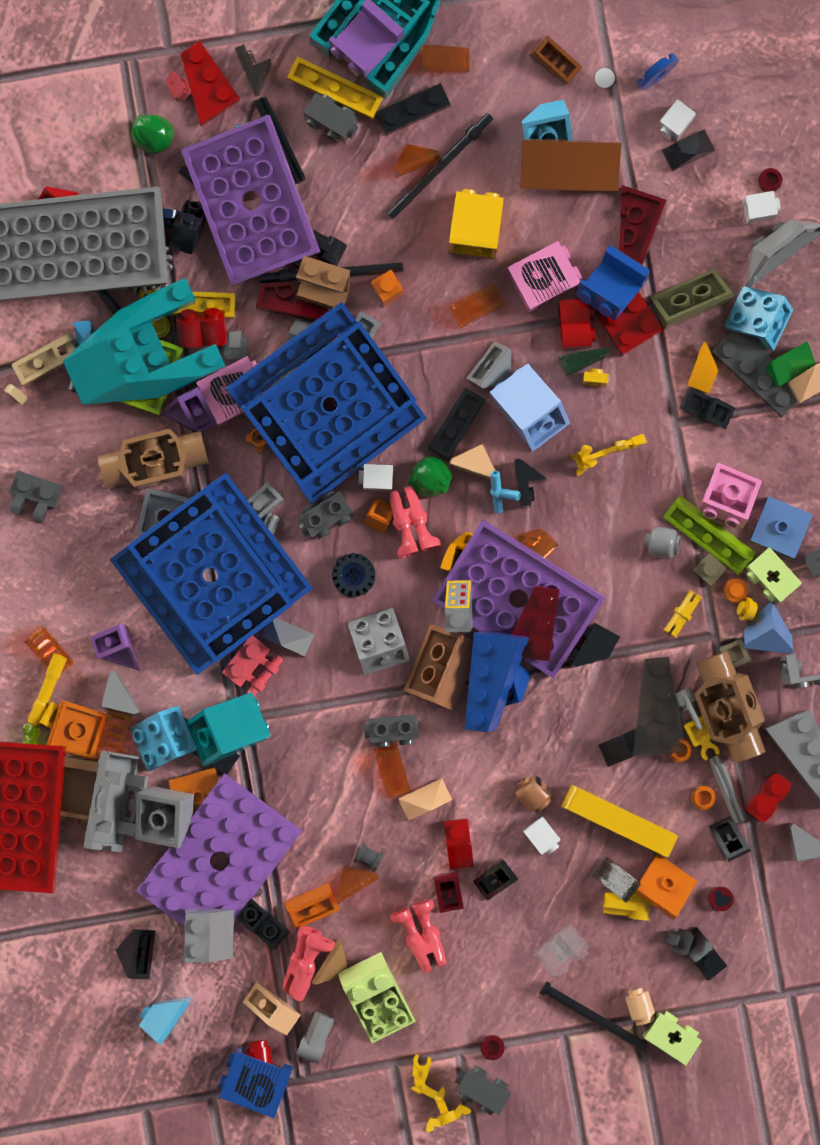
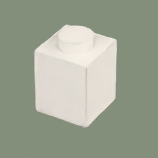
(676, 121)
(761, 207)
(376, 477)
(542, 836)

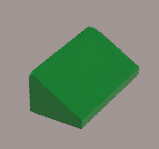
(791, 364)

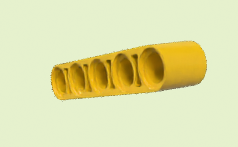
(619, 821)

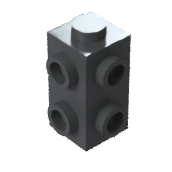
(334, 120)
(320, 518)
(392, 728)
(476, 1086)

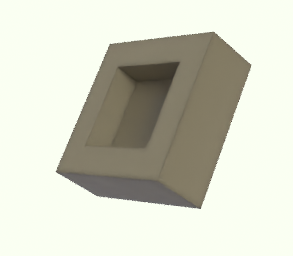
(709, 569)
(737, 652)

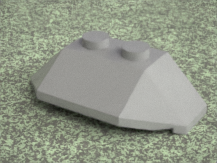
(779, 247)

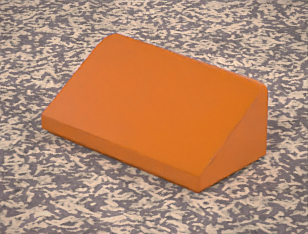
(311, 906)

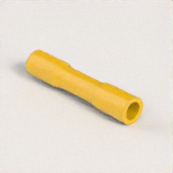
(52, 675)

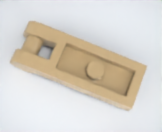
(43, 360)

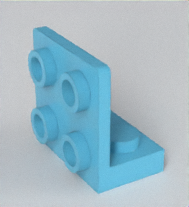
(760, 315)
(163, 738)

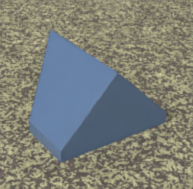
(768, 632)

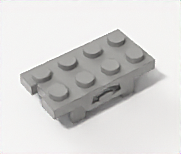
(112, 789)

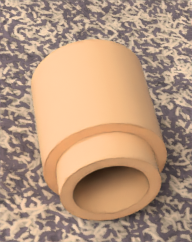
(640, 1006)

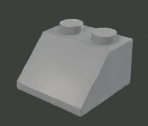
(163, 816)
(208, 935)

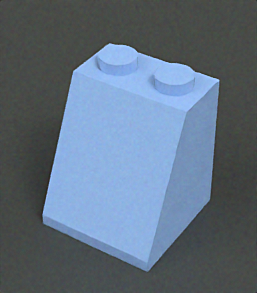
(530, 407)

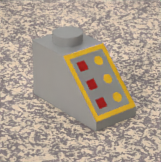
(458, 606)

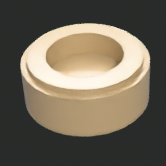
(15, 394)

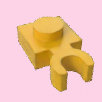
(700, 737)

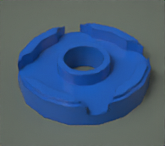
(657, 71)

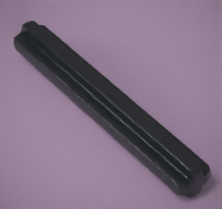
(265, 109)

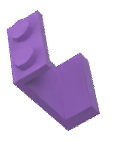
(366, 39)

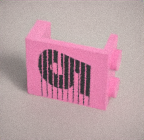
(544, 275)
(217, 397)

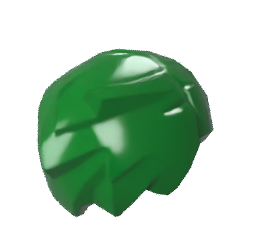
(152, 133)
(430, 477)

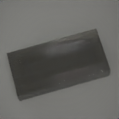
(616, 879)

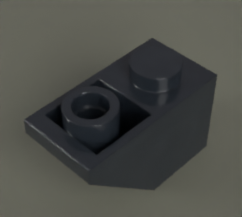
(188, 227)
(596, 646)

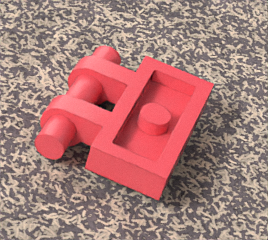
(247, 660)

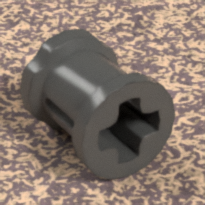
(368, 857)

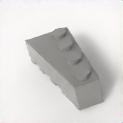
(799, 744)

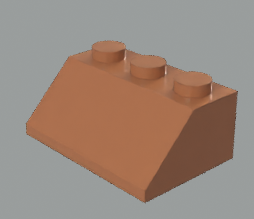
(441, 667)

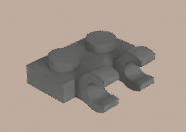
(36, 490)

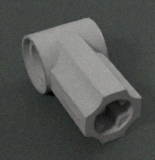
(314, 1041)

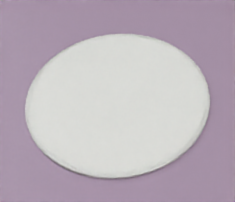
(604, 78)

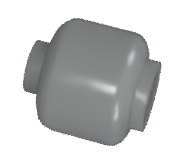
(663, 543)

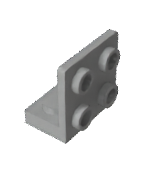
(378, 641)
(790, 669)

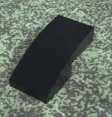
(707, 408)

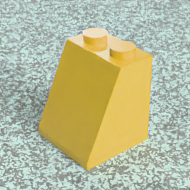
(476, 224)

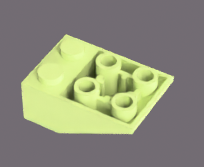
(376, 997)

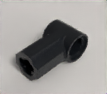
(330, 248)

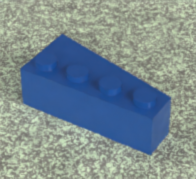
(491, 677)

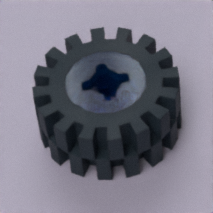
(357, 582)

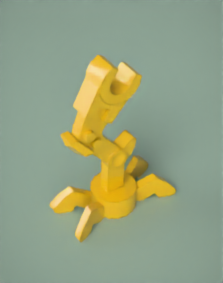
(585, 460)
(420, 1075)

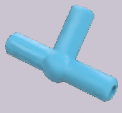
(498, 492)

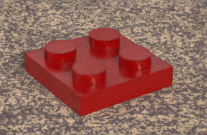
(633, 325)

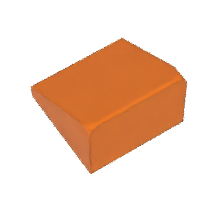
(379, 516)

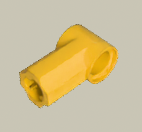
(634, 908)

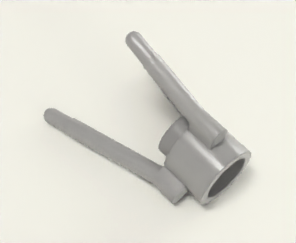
(686, 701)

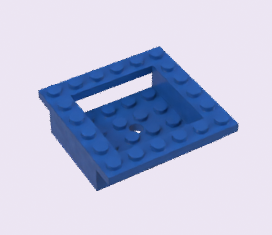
(318, 444)
(216, 616)

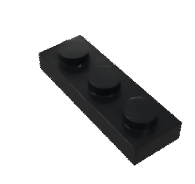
(413, 109)

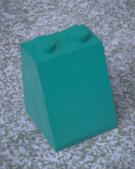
(228, 728)

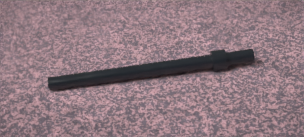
(473, 132)
(286, 275)

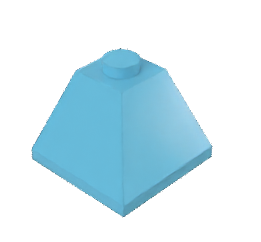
(548, 122)
(162, 1017)

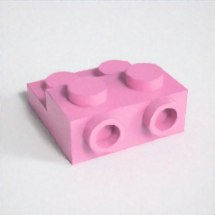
(730, 496)

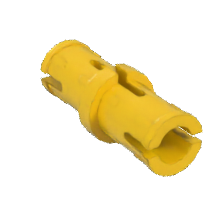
(682, 614)

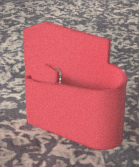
(177, 86)

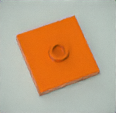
(77, 729)
(197, 783)
(665, 886)

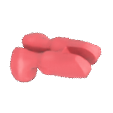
(410, 515)
(421, 943)
(302, 964)

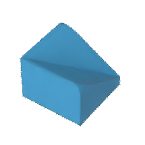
(83, 330)

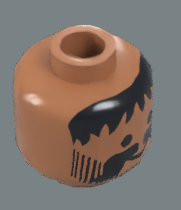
(533, 793)

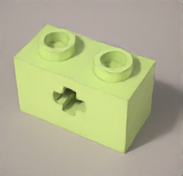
(785, 582)
(681, 1049)

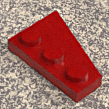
(207, 83)

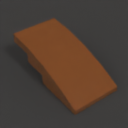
(570, 164)

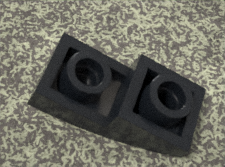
(262, 924)

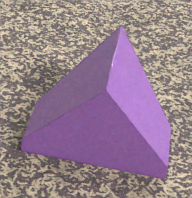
(190, 411)
(115, 646)

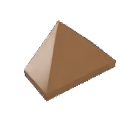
(333, 964)

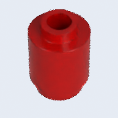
(260, 1050)

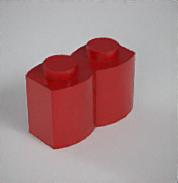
(575, 324)
(201, 328)
(771, 791)

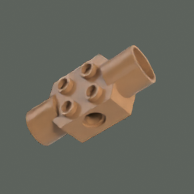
(153, 459)
(730, 707)

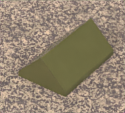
(691, 299)

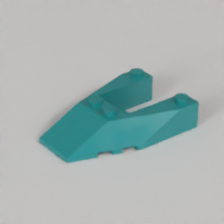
(411, 15)
(127, 358)

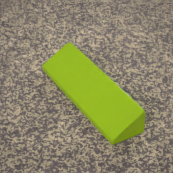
(709, 535)

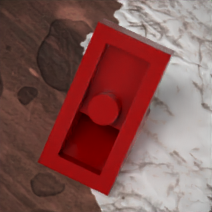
(458, 844)

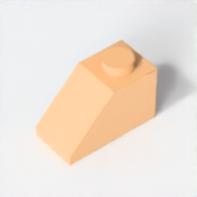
(271, 1009)

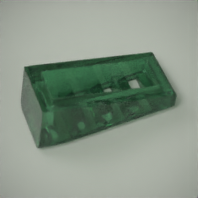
(577, 361)

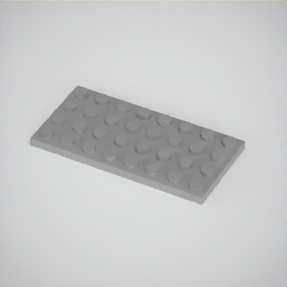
(82, 244)

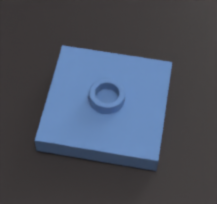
(781, 527)

